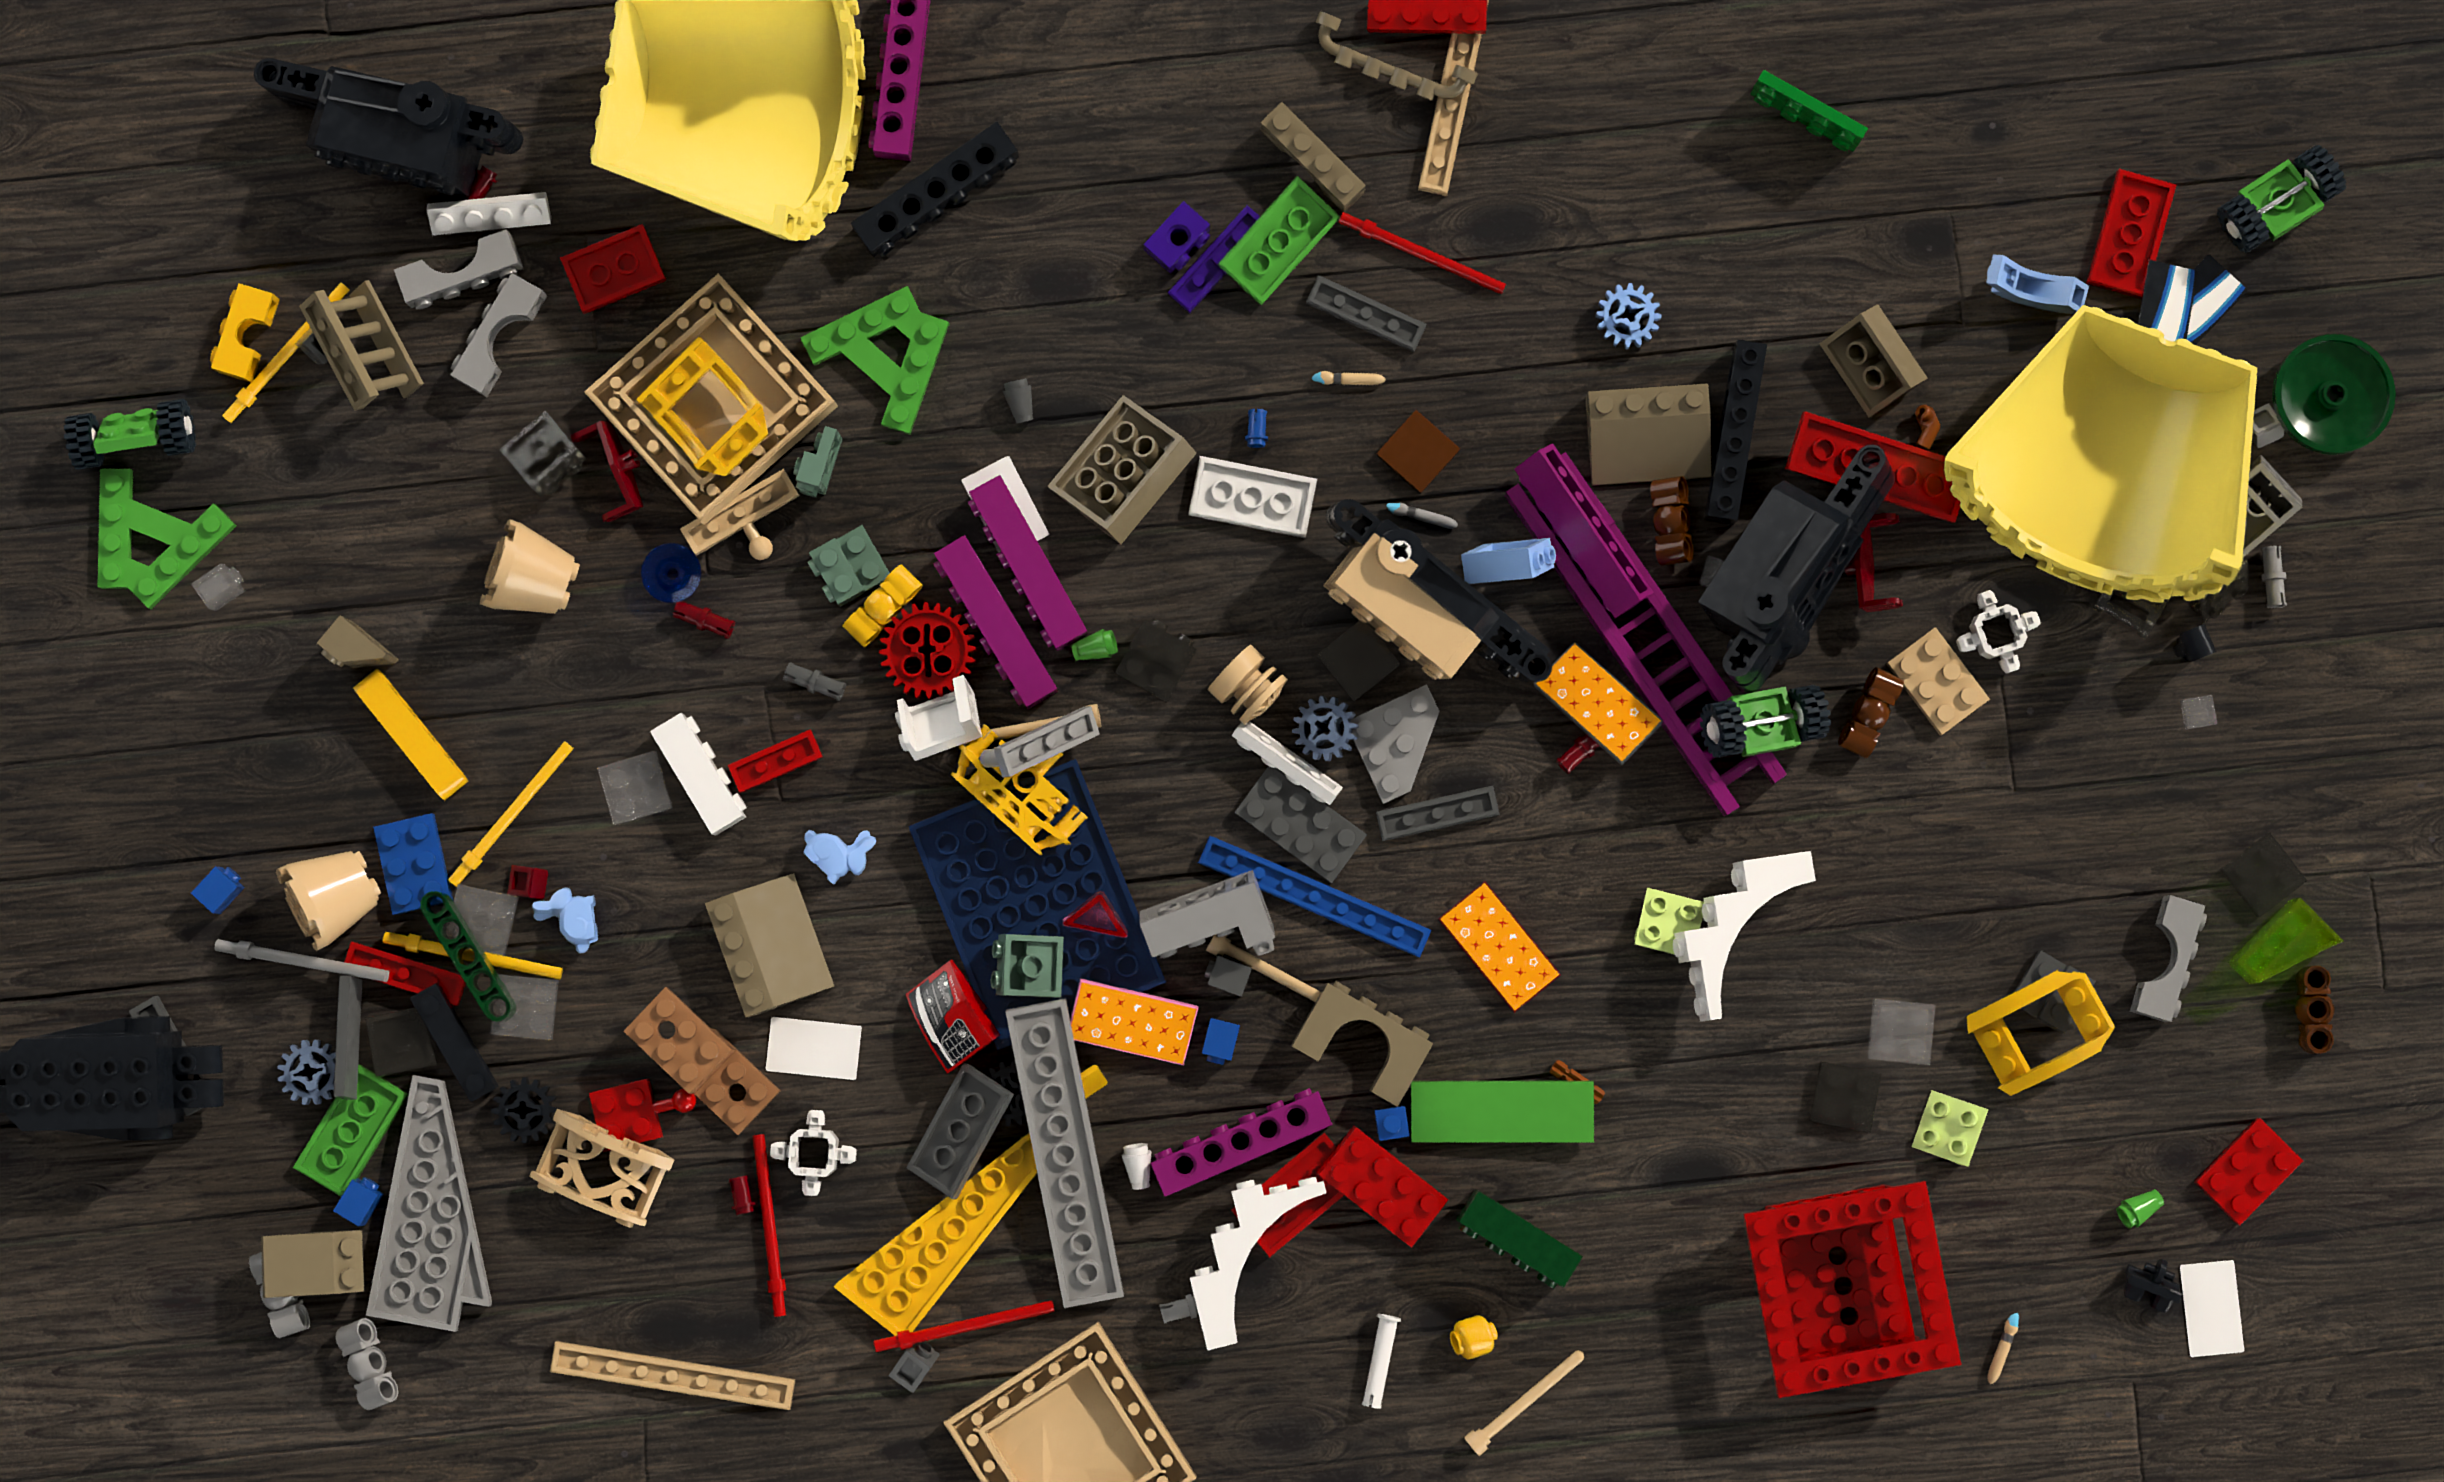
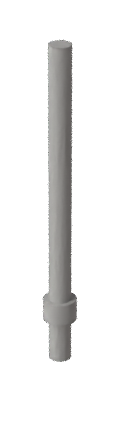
(248, 950)

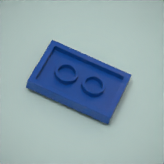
(412, 862)

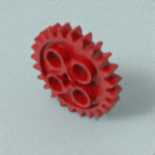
(900, 652)

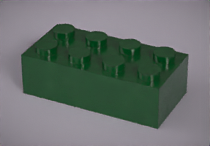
(1519, 1238)

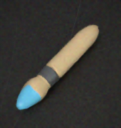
(1348, 378)
(2003, 1348)

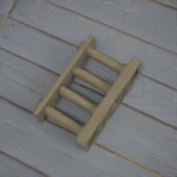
(342, 355)

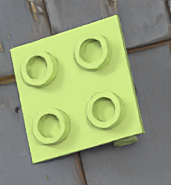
(1665, 915)
(1950, 1128)

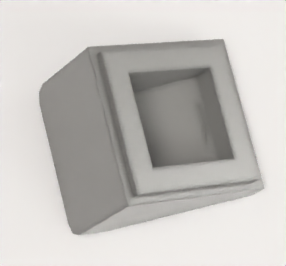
(2266, 426)

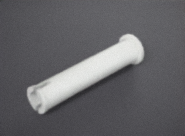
(1380, 1360)

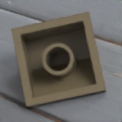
(353, 646)

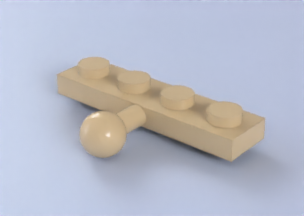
(741, 514)

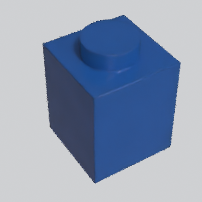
(218, 889)
(1220, 1041)
(1391, 1123)
(359, 1201)

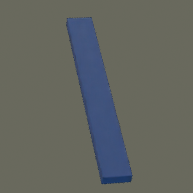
(1317, 897)

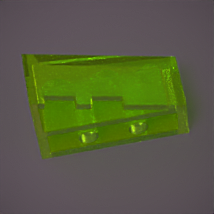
(2283, 942)

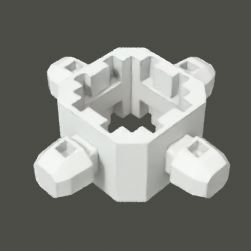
(1987, 602)
(845, 1154)

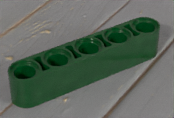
(455, 949)

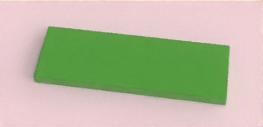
(1502, 1111)

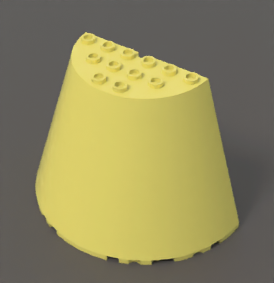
(736, 106)
(2117, 461)

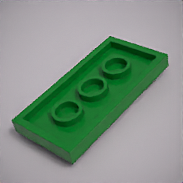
(1809, 111)

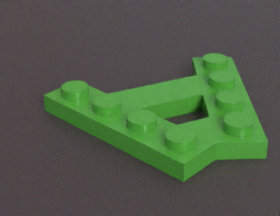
(851, 337)
(122, 514)

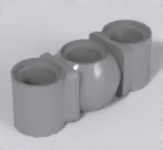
(287, 1313)
(366, 1364)

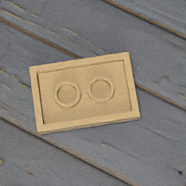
(1938, 681)

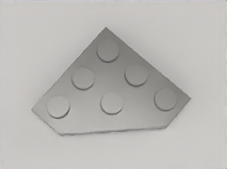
(1395, 741)

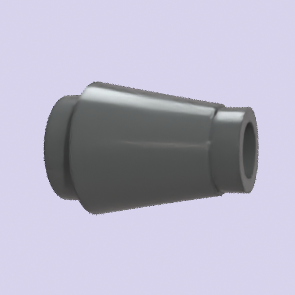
(1019, 398)

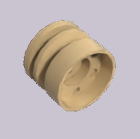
(1247, 685)

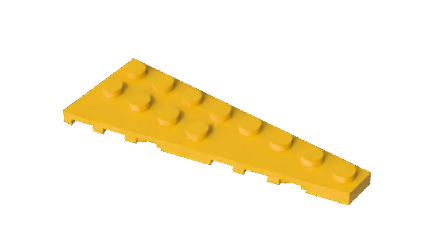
(920, 1263)

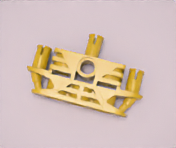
(1008, 807)

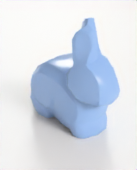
(835, 856)
(574, 915)

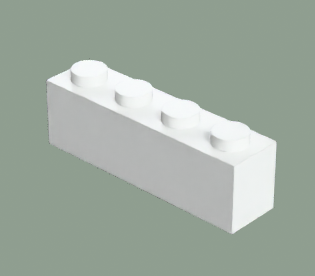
(698, 773)

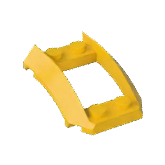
(677, 382)
(2005, 1054)

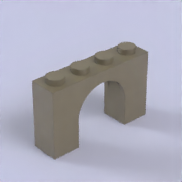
(1405, 1046)

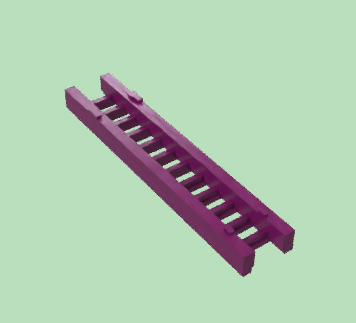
(1630, 662)

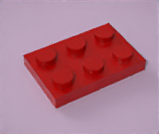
(613, 269)
(2248, 1171)

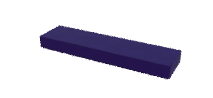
(1205, 272)

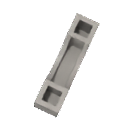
(494, 259)
(515, 302)
(2180, 923)

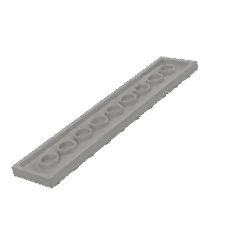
(1064, 1153)

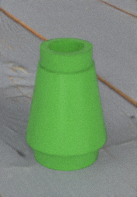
(1095, 646)
(2139, 1208)

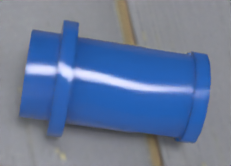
(1256, 428)

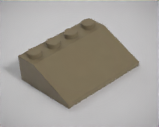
(1649, 434)
(1122, 469)
(769, 945)

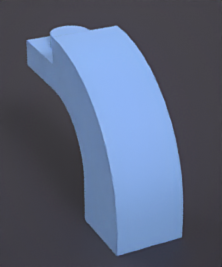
(2034, 288)

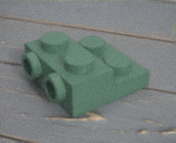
(816, 469)
(848, 566)
(1028, 965)

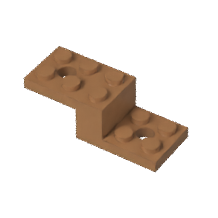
(702, 1060)

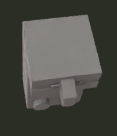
(2268, 503)
(1209, 913)

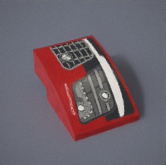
(951, 1016)

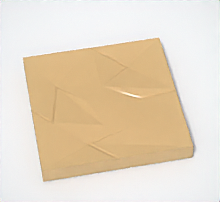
(784, 388)
(1069, 1421)

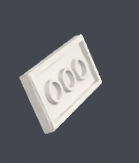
(1252, 497)

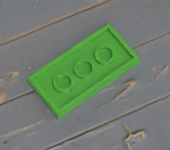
(1278, 240)
(351, 1132)

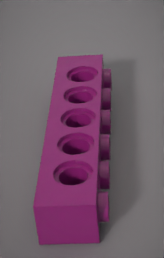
(899, 143)
(1172, 1180)

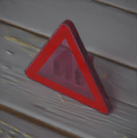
(1097, 916)

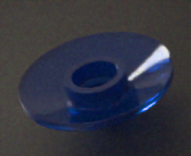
(660, 562)

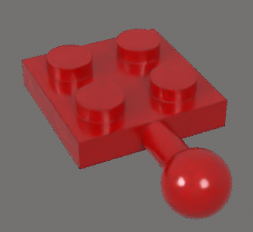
(632, 1111)

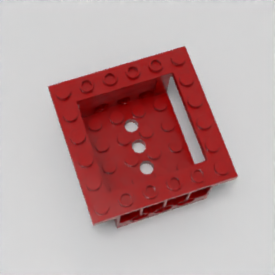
(1802, 1309)

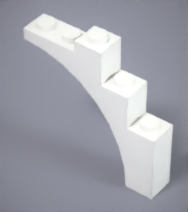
(1726, 914)
(1216, 1290)

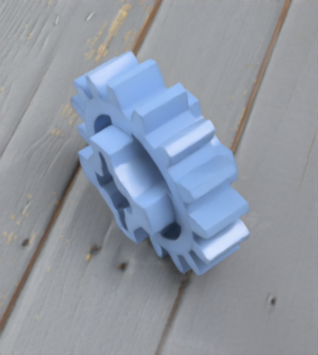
(1632, 328)

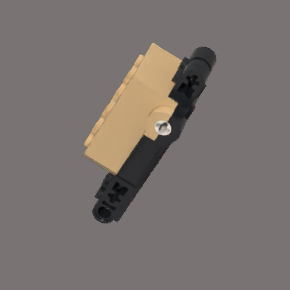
(1423, 602)

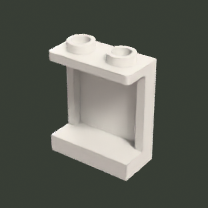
(939, 722)

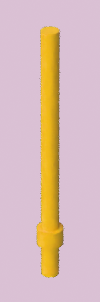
(246, 396)
(472, 859)
(415, 943)

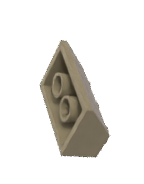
(1873, 360)

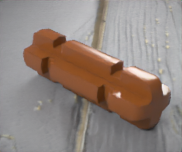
(1561, 1071)

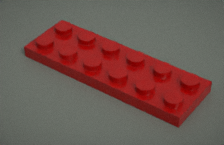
(1827, 447)

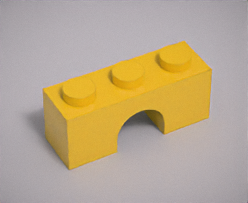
(247, 308)

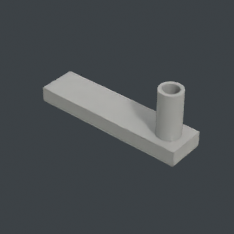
(1042, 742)

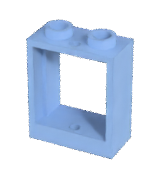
(1508, 560)

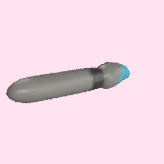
(1402, 509)

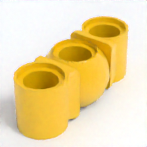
(882, 605)

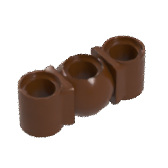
(1671, 520)
(1870, 712)
(2321, 1022)

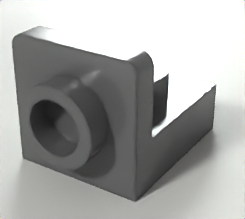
(914, 1365)

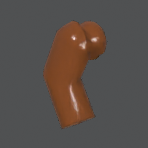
(1929, 425)

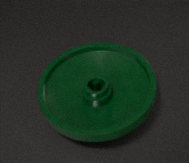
(2333, 394)

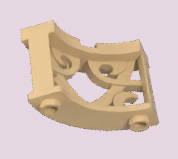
(640, 1156)

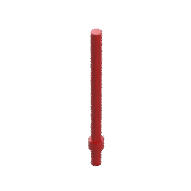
(1369, 229)
(776, 1284)
(905, 1339)

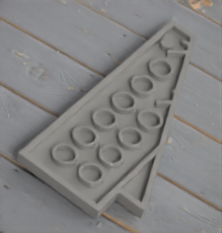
(429, 1234)

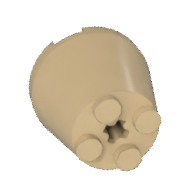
(528, 573)
(328, 894)

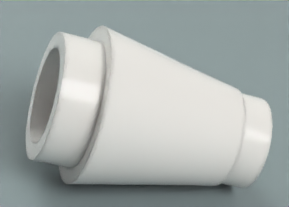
(1137, 1164)

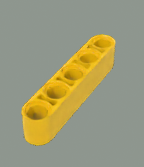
(410, 734)

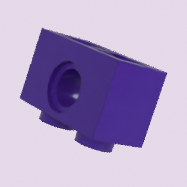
(1183, 221)

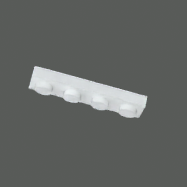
(489, 213)
(1280, 757)

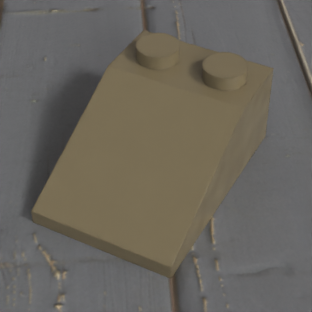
(312, 1263)

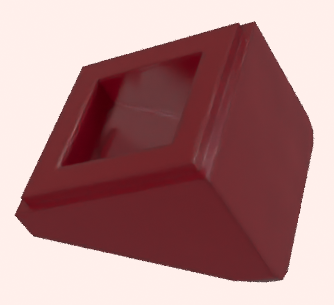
(527, 882)

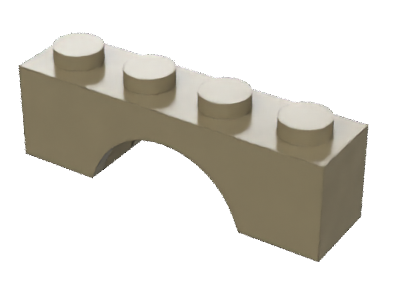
(1299, 142)

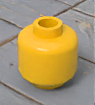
(1473, 1337)

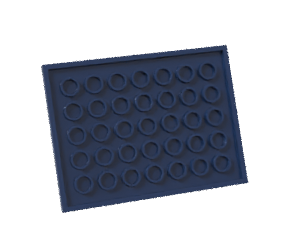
(1000, 885)

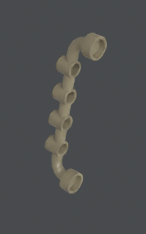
(1399, 77)

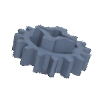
(1318, 738)
(308, 1060)

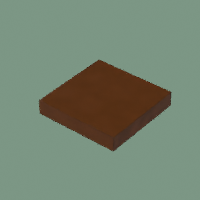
(1418, 451)

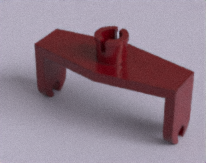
(620, 464)
(1863, 567)

